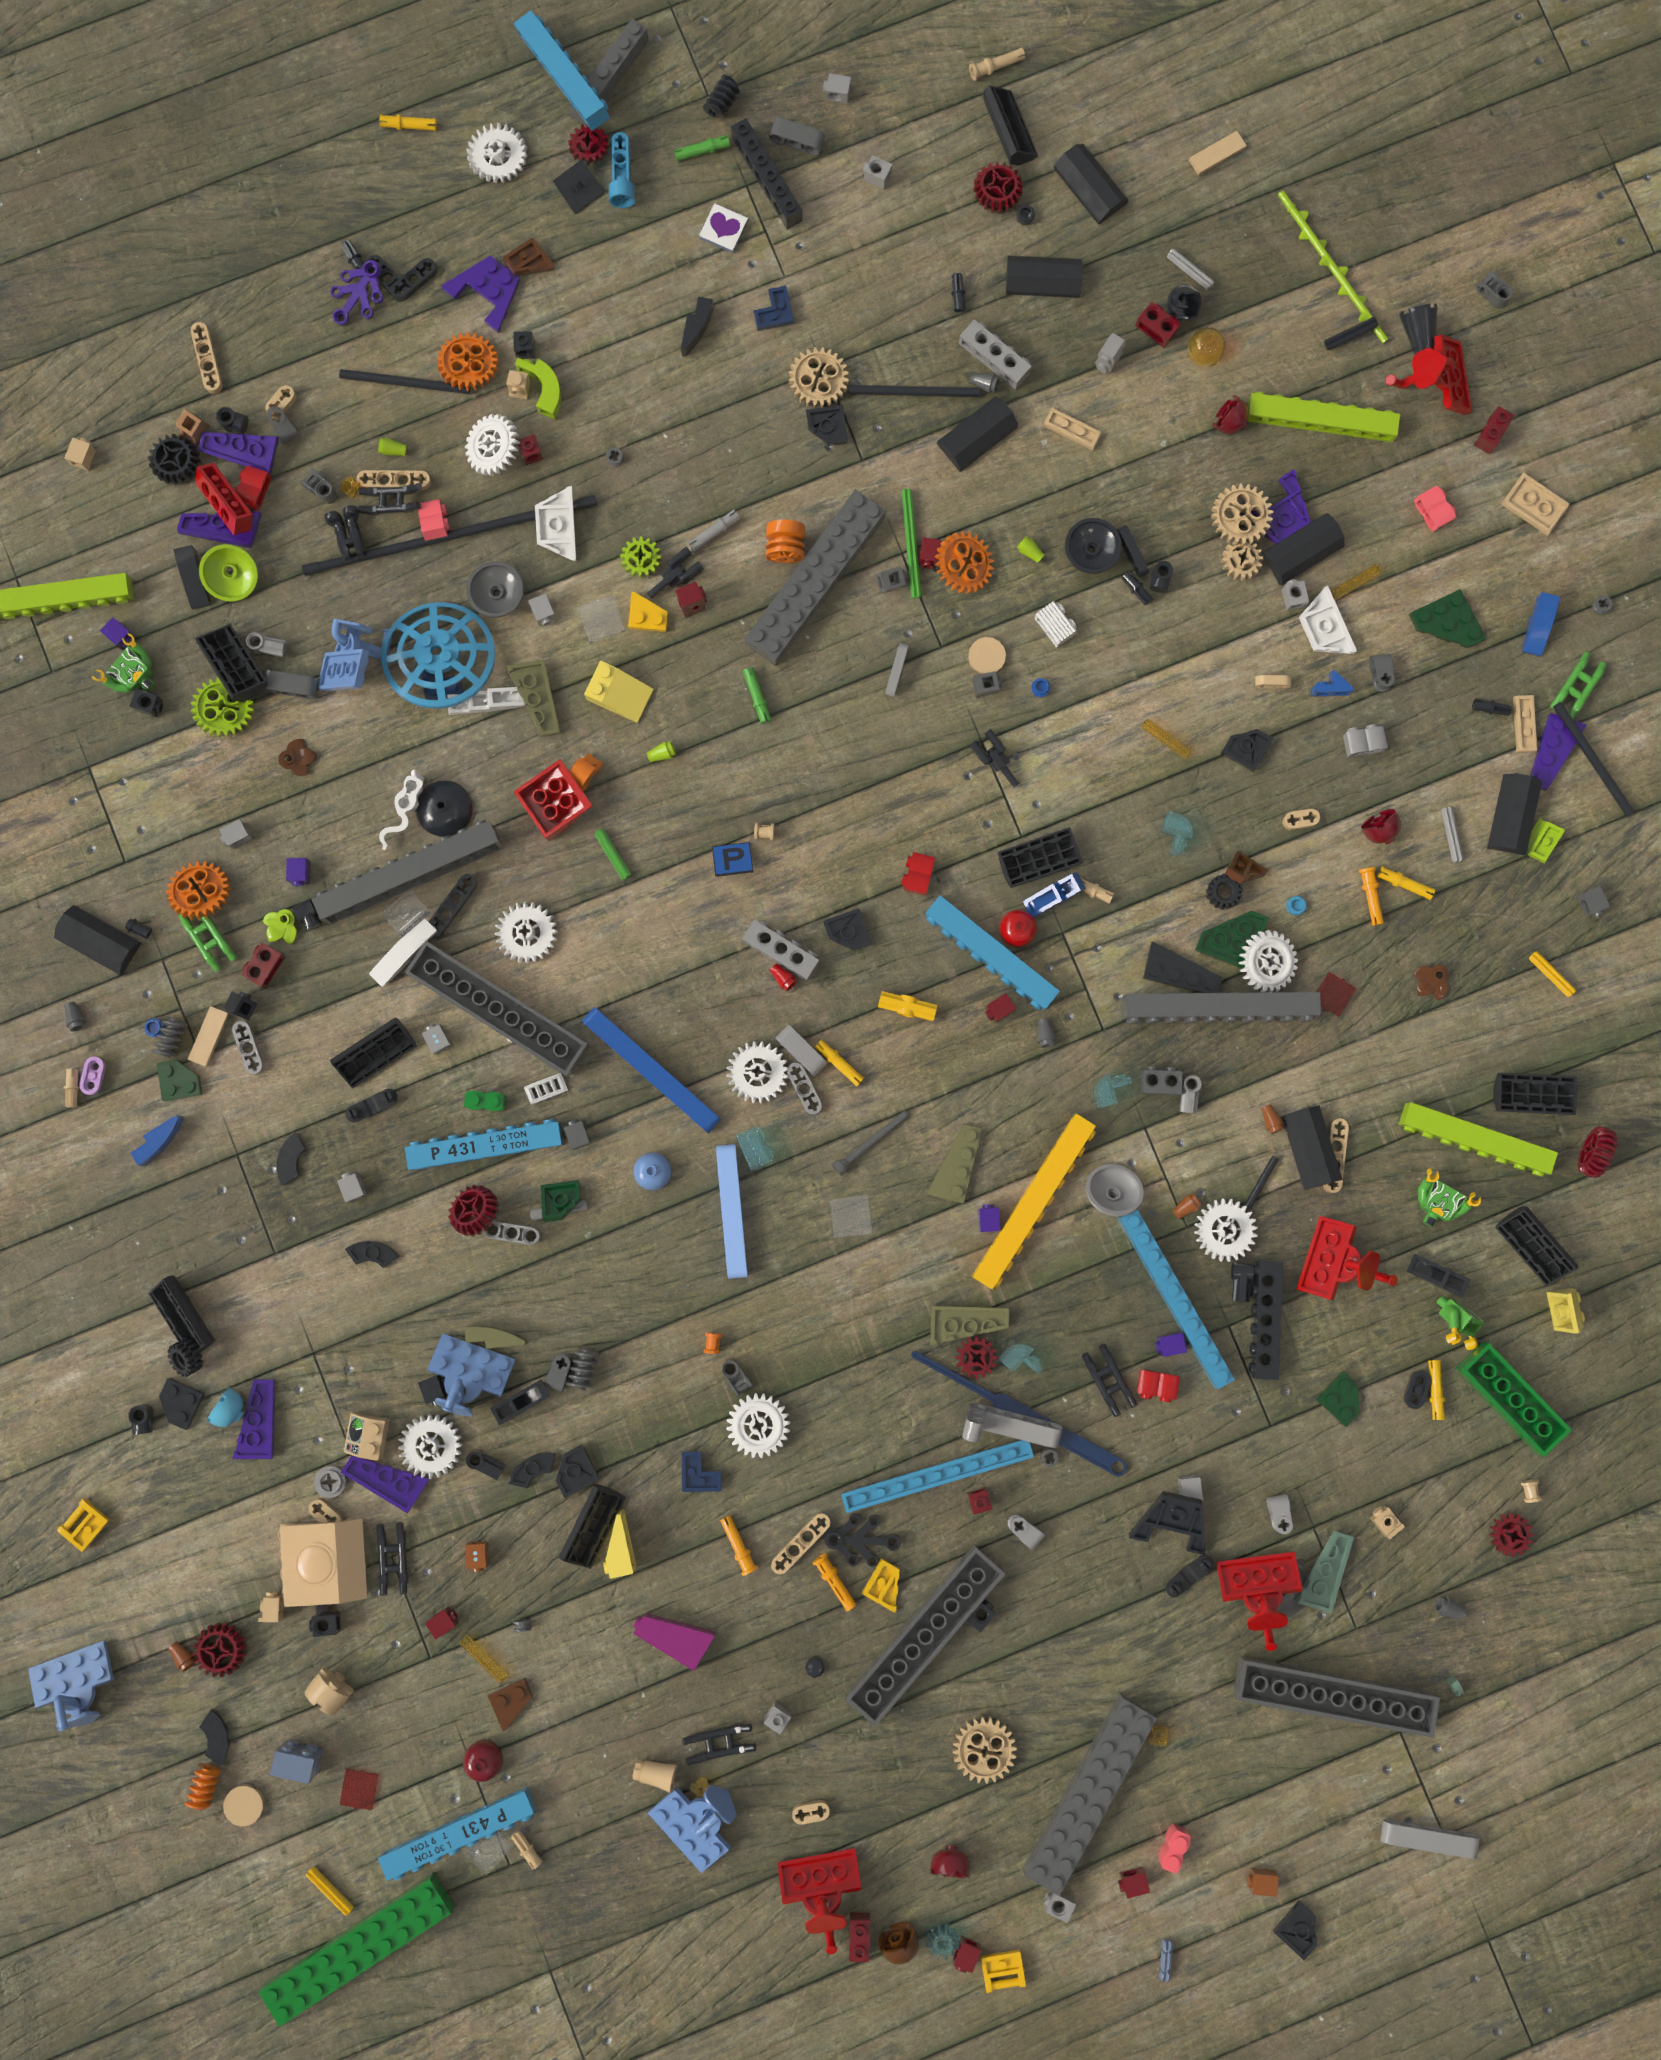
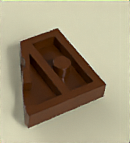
(528, 259)
(1244, 869)
(510, 1701)

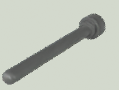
(842, 1164)

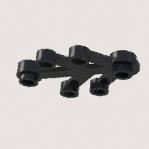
(859, 1539)

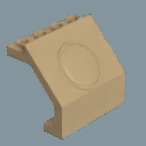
(322, 1562)

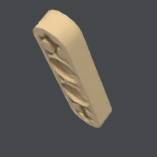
(208, 357)
(394, 478)
(1340, 1155)
(803, 1545)

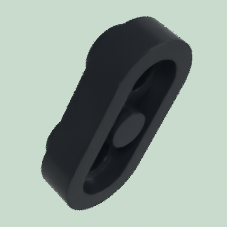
(1419, 1390)

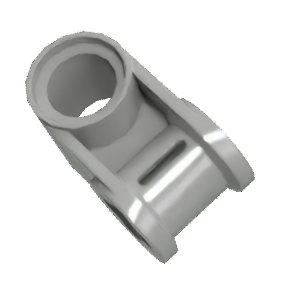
(1280, 1510)
(1027, 1533)

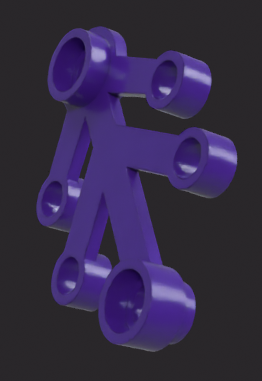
(358, 291)

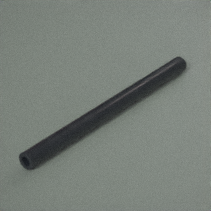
(400, 381)
(914, 391)
(1593, 758)

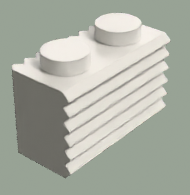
(1055, 623)

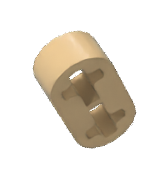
(280, 401)
(1273, 682)
(1300, 815)
(327, 1508)
(809, 1807)

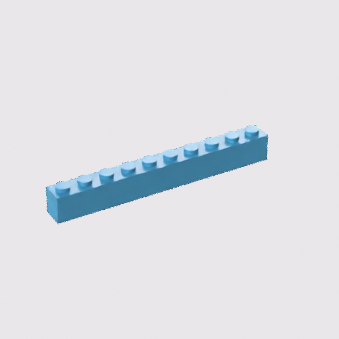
(1176, 1299)

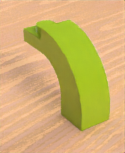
(551, 397)

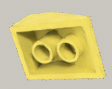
(618, 692)
(1566, 1310)
(620, 1554)

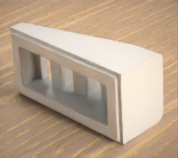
(528, 1089)

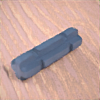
(1166, 1960)

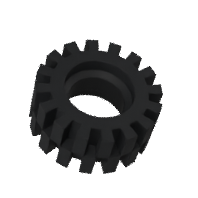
(1219, 902)
(185, 1357)

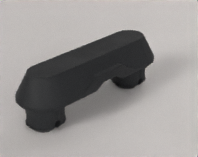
(371, 1105)
(1189, 1575)

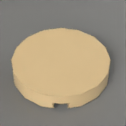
(986, 655)
(243, 1805)

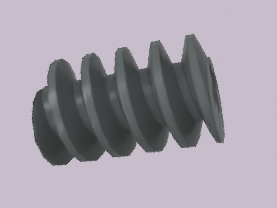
(170, 1037)
(583, 1368)

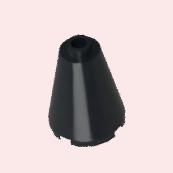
(1420, 326)

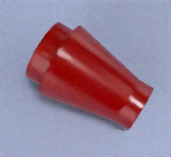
(784, 978)

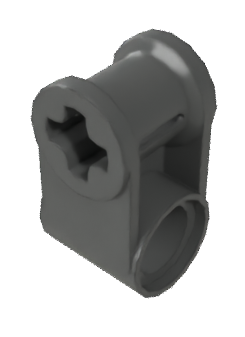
(1493, 289)
(283, 426)
(318, 485)
(1382, 668)
(558, 1375)
(736, 1378)

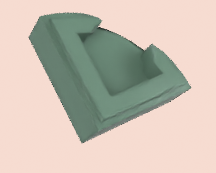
(1455, 1686)

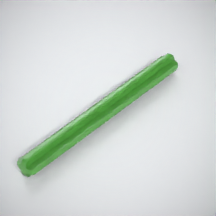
(911, 543)

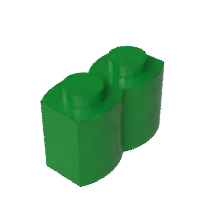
(480, 1101)

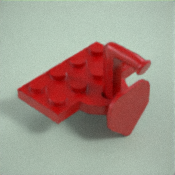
(1441, 368)
(1333, 1256)
(1263, 1582)
(818, 1882)

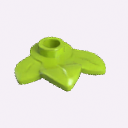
(280, 929)

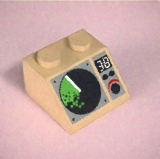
(366, 1436)

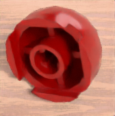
(1018, 928)

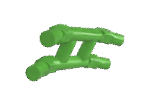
(1578, 673)
(204, 948)

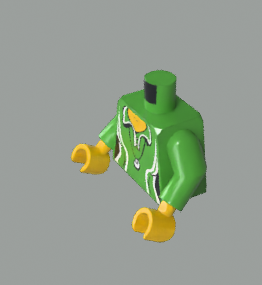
(129, 670)
(1442, 1201)
(1460, 1320)

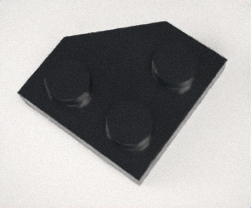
(828, 424)
(1247, 748)
(848, 930)
(180, 1403)
(576, 1471)
(1298, 1930)

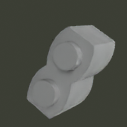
(1110, 353)
(1365, 741)

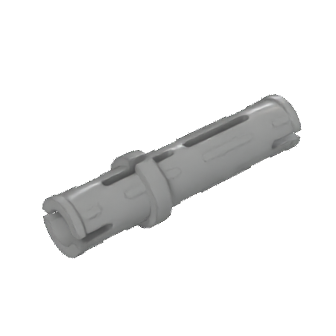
(720, 526)

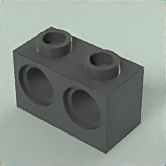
(1161, 1086)

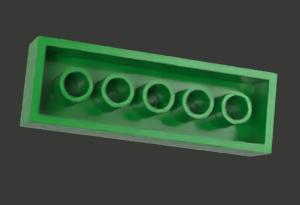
(1513, 1399)

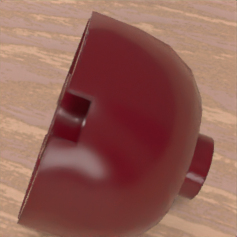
(1232, 416)
(1382, 828)
(482, 1760)
(950, 1863)

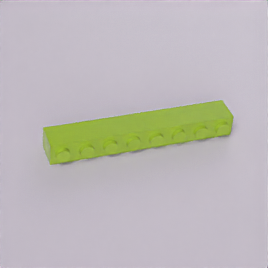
(1323, 417)
(66, 595)
(1477, 1138)

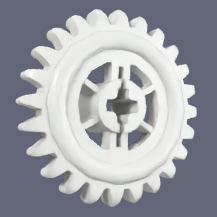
(496, 141)
(492, 444)
(526, 914)
(1257, 961)
(776, 1075)
(1233, 1213)
(766, 1443)
(440, 1462)

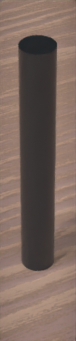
(1261, 1182)

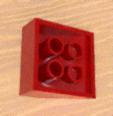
(553, 800)

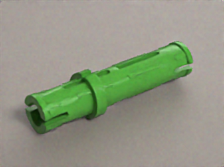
(697, 149)
(757, 696)

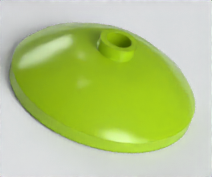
(219, 581)

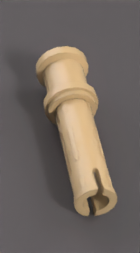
(989, 65)

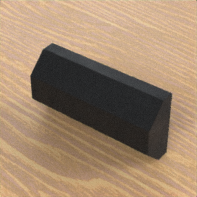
(1009, 125)
(1090, 183)
(1044, 276)
(978, 433)
(1305, 548)
(232, 663)
(1514, 813)
(1039, 857)
(96, 939)
(373, 1052)
(1535, 1093)
(1311, 1147)
(1536, 1245)
(180, 1313)
(592, 1526)

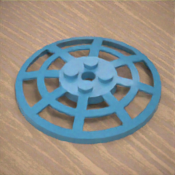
(438, 663)

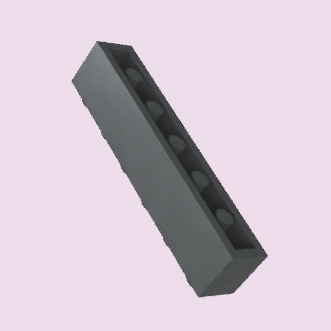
(616, 62)

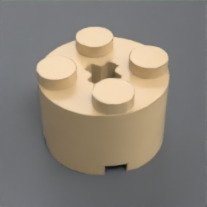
(328, 1691)

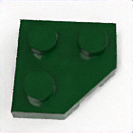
(177, 1081)
(559, 1199)
(1341, 1399)

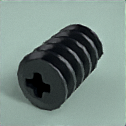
(721, 97)

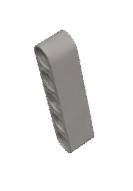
(1429, 1839)

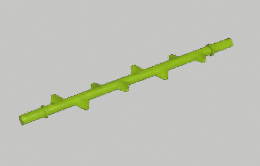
(1326, 260)

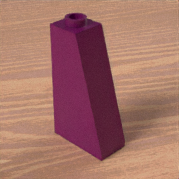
(674, 1638)

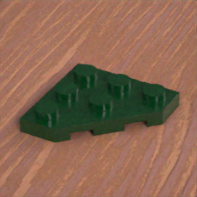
(1449, 620)
(1227, 939)

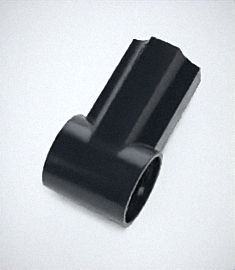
(1242, 1275)
(487, 1464)

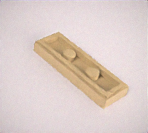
(1217, 153)
(1072, 429)
(1525, 724)
(208, 1036)

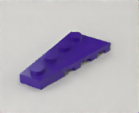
(241, 448)
(213, 528)
(1553, 750)
(387, 1482)

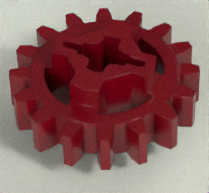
(596, 147)
(982, 1350)
(1514, 1526)

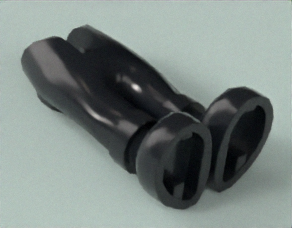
(335, 520)

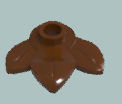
(300, 757)
(1430, 983)

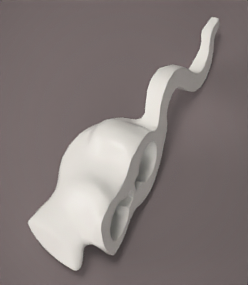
(405, 802)

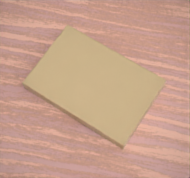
(1535, 504)

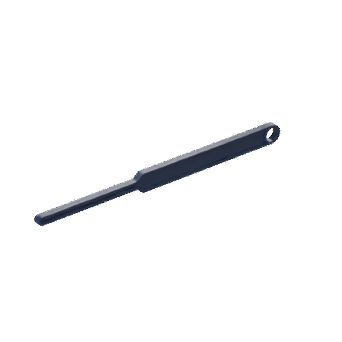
(1001, 1401)

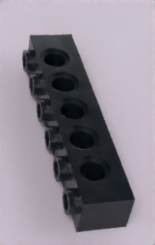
(766, 173)
(1270, 1369)

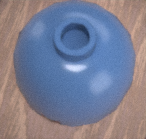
(652, 1171)

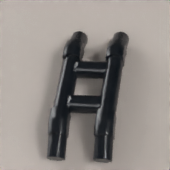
(382, 494)
(1120, 1385)
(383, 1549)
(730, 1749)

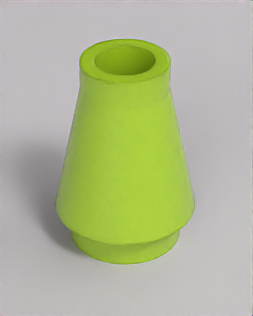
(391, 447)
(1030, 549)
(662, 752)

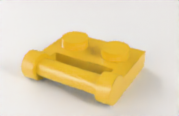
(88, 1528)
(1000, 1965)

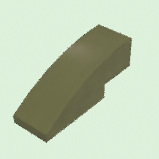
(493, 1336)

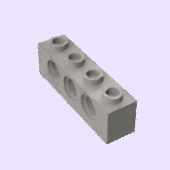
(983, 352)
(803, 970)

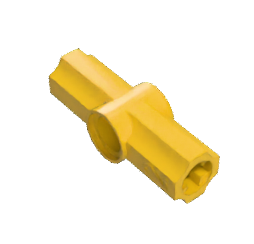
(907, 1006)

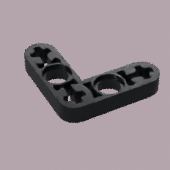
(398, 283)

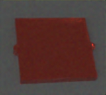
(1335, 994)
(358, 1789)

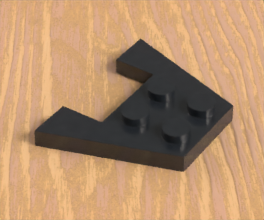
(1175, 1514)

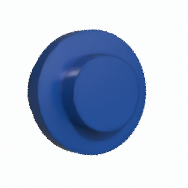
(1040, 687)
(152, 1027)

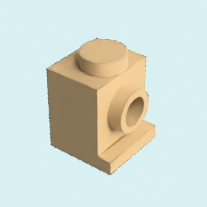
(518, 384)
(1392, 1528)
(272, 1607)

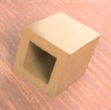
(80, 453)

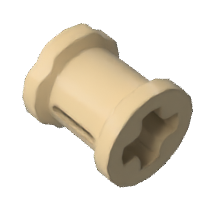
(764, 831)
(1531, 1491)

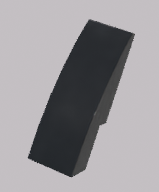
(696, 324)
(188, 567)
(1438, 1276)
(520, 1402)

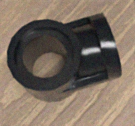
(237, 423)
(1158, 582)
(307, 915)
(144, 1425)

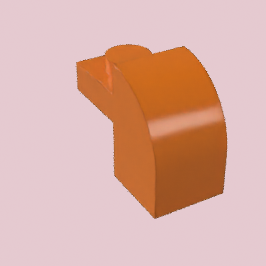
(585, 769)

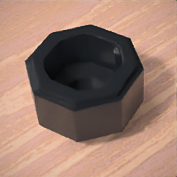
(1025, 215)
(815, 1667)

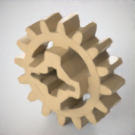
(1233, 557)

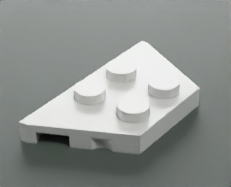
(556, 524)
(1325, 626)

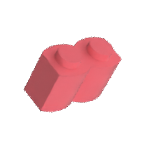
(1435, 508)
(433, 519)
(1172, 1850)

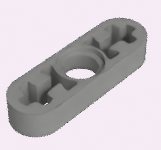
(896, 669)
(248, 1062)
(802, 1073)

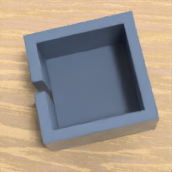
(296, 1761)

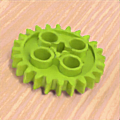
(219, 723)

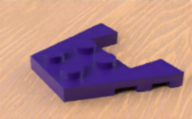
(491, 282)
(1288, 514)

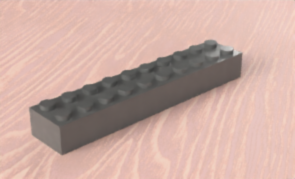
(815, 577)
(407, 872)
(1220, 1006)
(497, 1009)
(924, 1635)
(1336, 1696)
(1089, 1794)

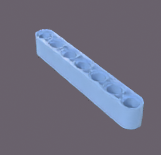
(731, 1211)

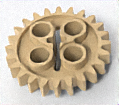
(834, 383)
(1253, 502)
(980, 1767)

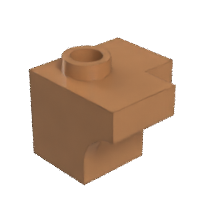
(191, 426)

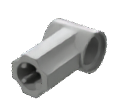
(267, 646)
(1190, 1097)

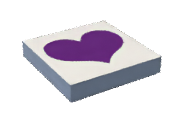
(723, 228)

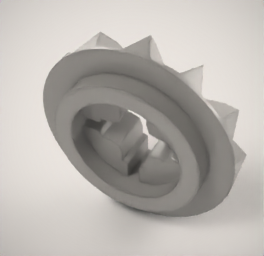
(325, 1489)

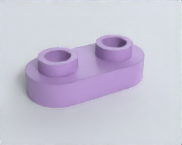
(91, 1075)

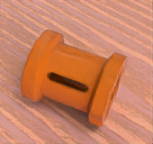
(712, 1343)

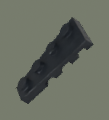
(1174, 970)

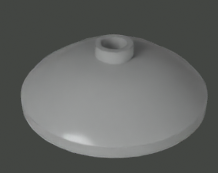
(1116, 1182)

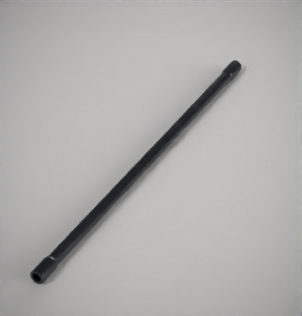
(318, 567)

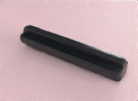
(1351, 333)

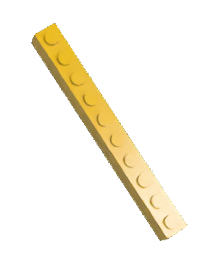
(1033, 1201)

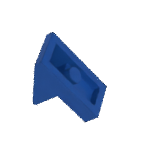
(1337, 687)

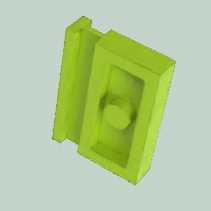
(1544, 840)

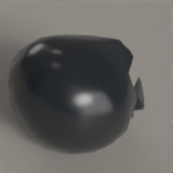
(1184, 302)

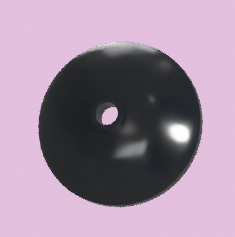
(1093, 534)
(452, 817)

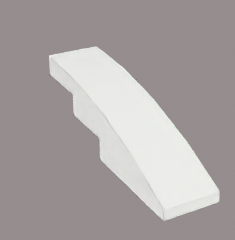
(487, 701)
(402, 953)

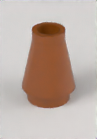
(1272, 1119)
(1187, 1206)
(182, 1657)

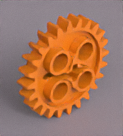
(467, 375)
(950, 554)
(182, 900)

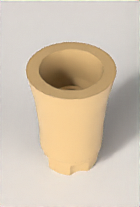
(655, 1774)

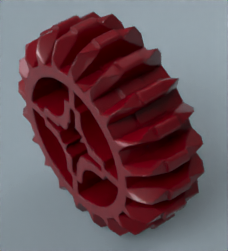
(993, 195)
(1597, 1152)
(470, 1222)
(204, 1648)

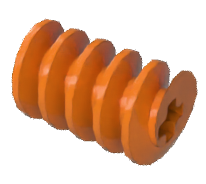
(205, 1786)

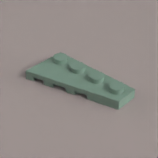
(1326, 1576)

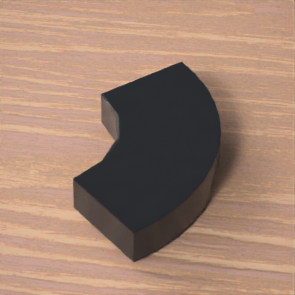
(288, 1159)
(372, 1251)
(532, 1467)
(217, 1737)

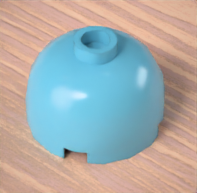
(227, 1409)

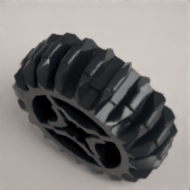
(161, 466)

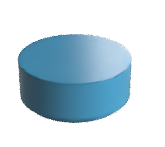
(1296, 905)

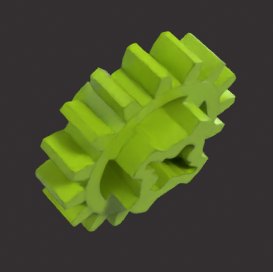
(633, 556)

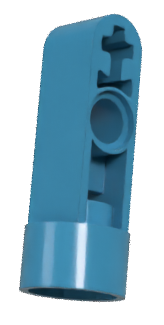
(621, 188)

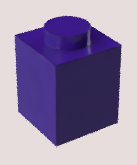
(115, 632)
(298, 871)
(989, 1218)
(1170, 1344)

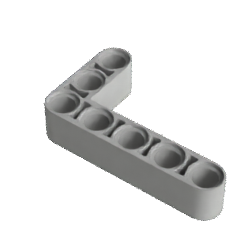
(1009, 1424)

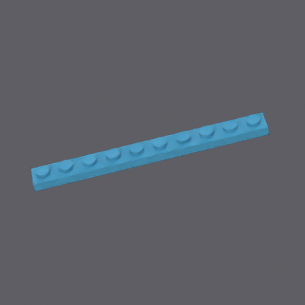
(936, 1475)

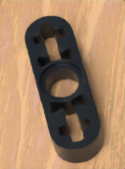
(1132, 551)

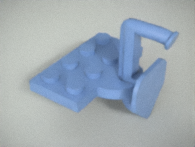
(347, 664)
(468, 1369)
(72, 1683)
(693, 1827)

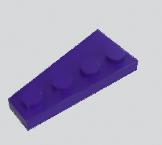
(257, 1431)

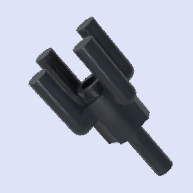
(676, 572)
(995, 757)

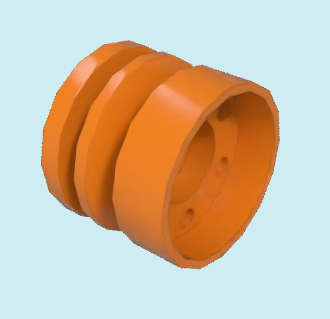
(785, 541)

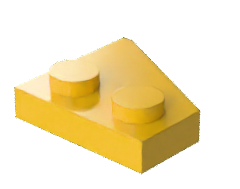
(646, 615)
(883, 1585)

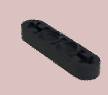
(454, 908)

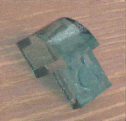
(1180, 828)
(1104, 1089)
(1016, 1354)

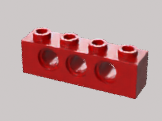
(223, 499)

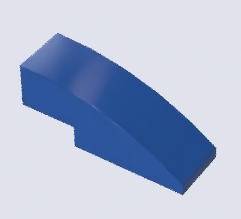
(1540, 623)
(1054, 894)
(157, 1141)

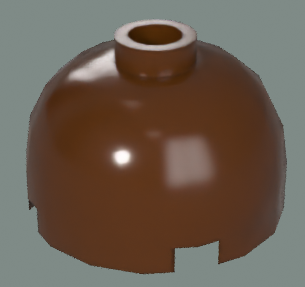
(899, 1944)

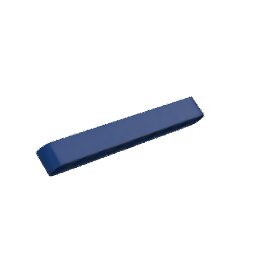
(651, 1070)

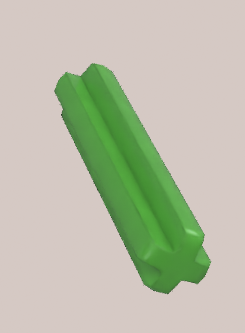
(612, 854)

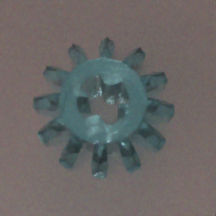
(943, 1934)

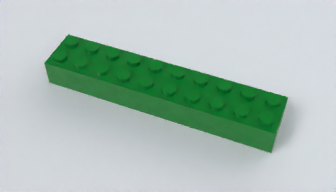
(356, 1949)

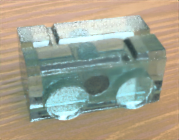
(754, 1148)

